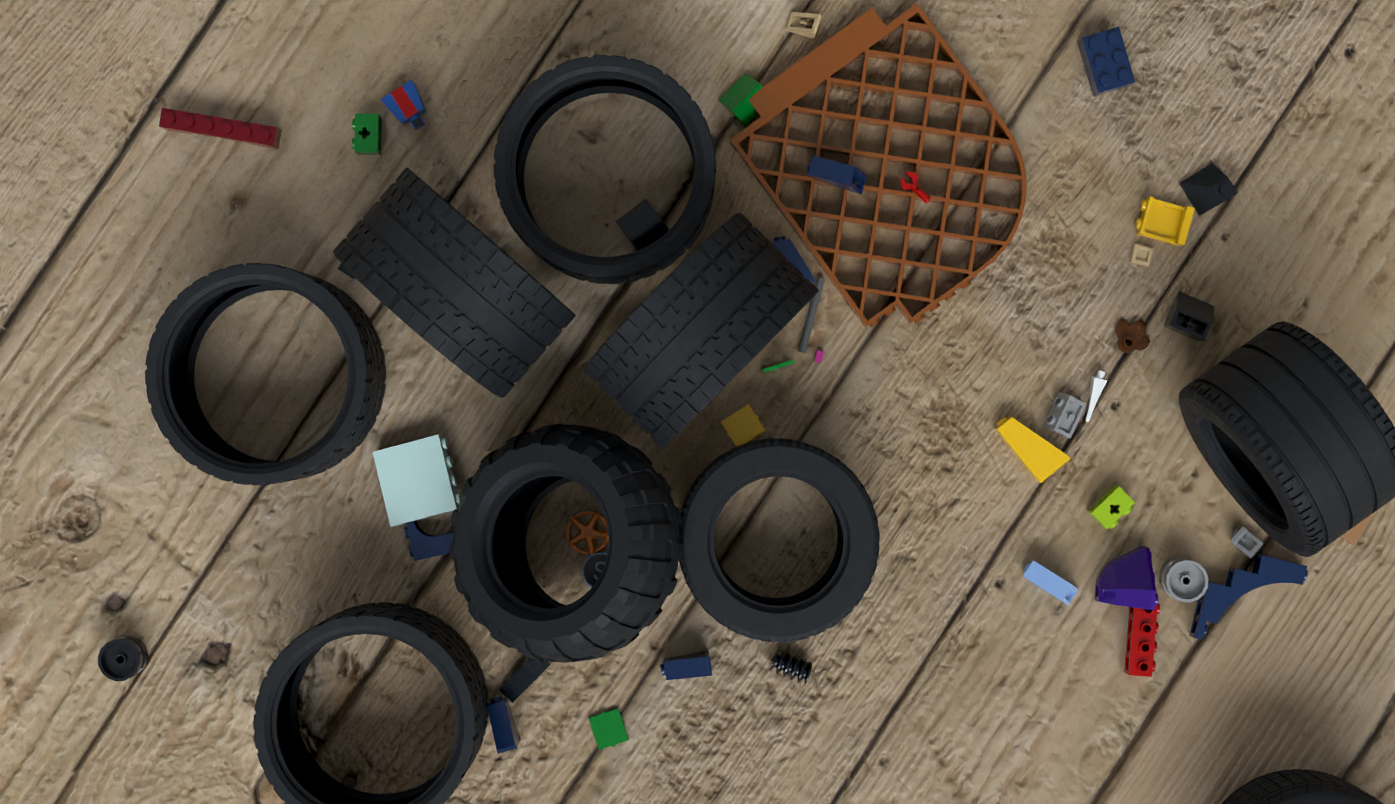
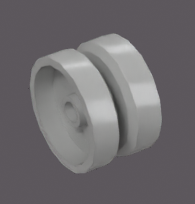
(1192, 572)

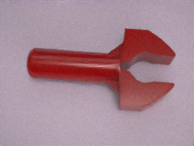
(914, 186)

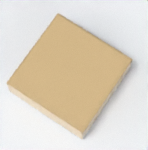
(1141, 255)

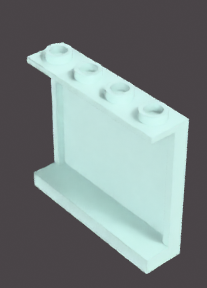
(417, 480)

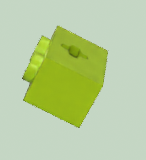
(1102, 512)

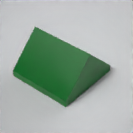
(737, 99)

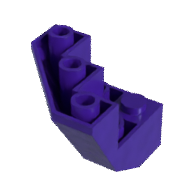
(1128, 581)

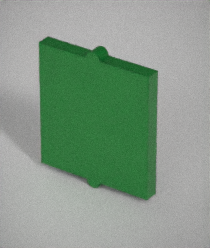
(608, 728)

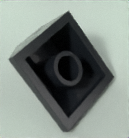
(1208, 188)

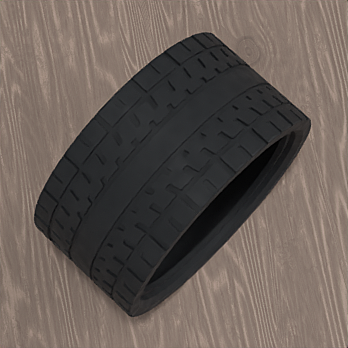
(577, 80)
(452, 284)
(699, 328)
(173, 360)
(276, 726)

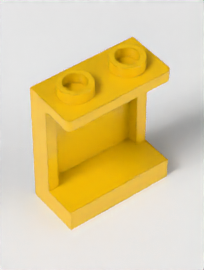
(1164, 221)

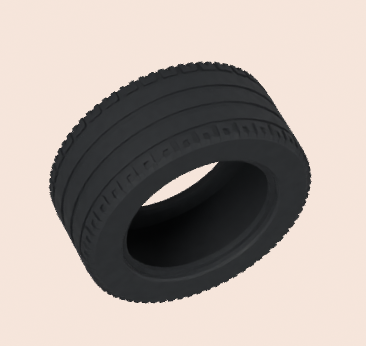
(802, 613)

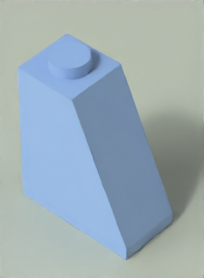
(1050, 582)

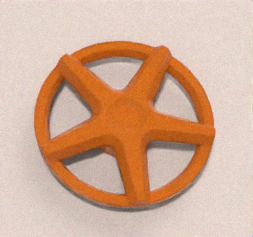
(587, 532)

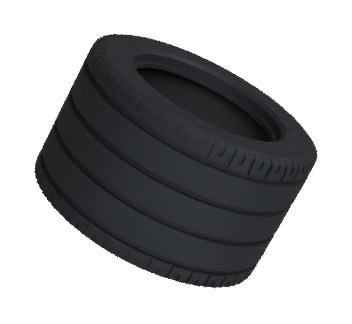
(1293, 437)

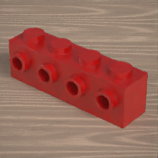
(1141, 641)

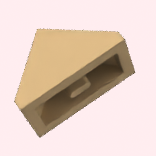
(804, 24)

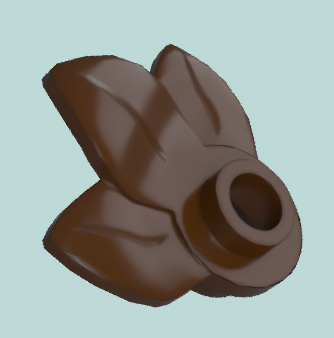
(1133, 334)

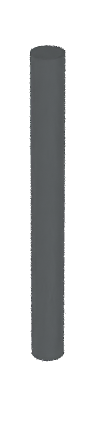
(811, 316)

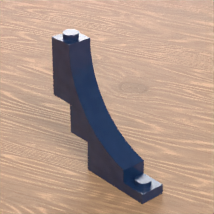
(1239, 582)

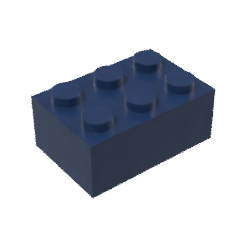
(1106, 61)

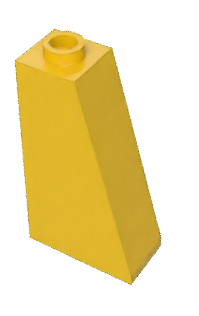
(1033, 451)

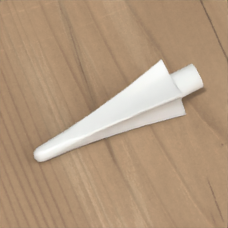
(1097, 386)

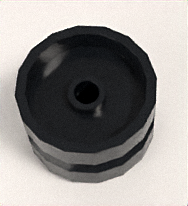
(112, 654)

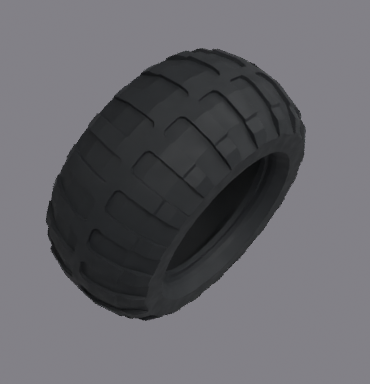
(494, 527)

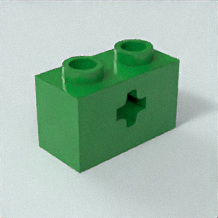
(372, 143)

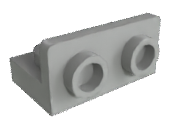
(1064, 414)

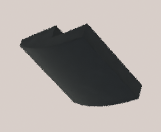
(642, 225)

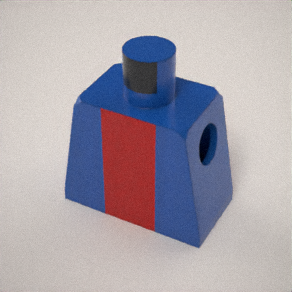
(406, 104)

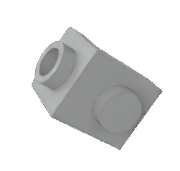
(1246, 542)

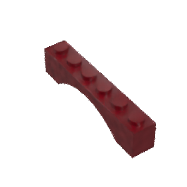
(220, 127)

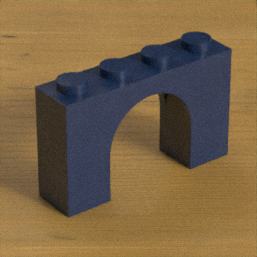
(426, 545)

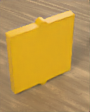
(742, 425)

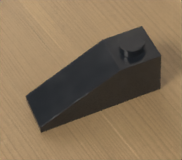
(524, 678)

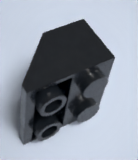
(1190, 317)

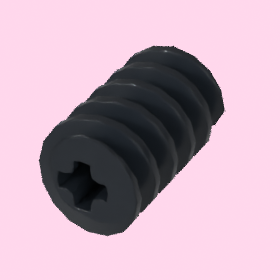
(791, 666)

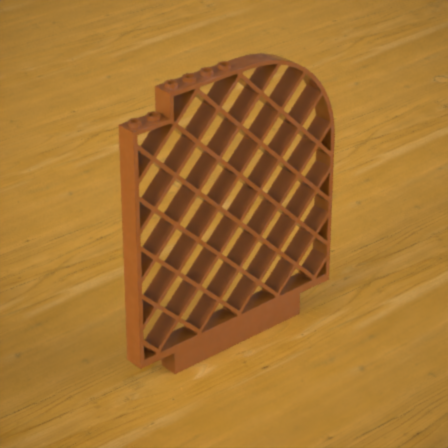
(819, 68)

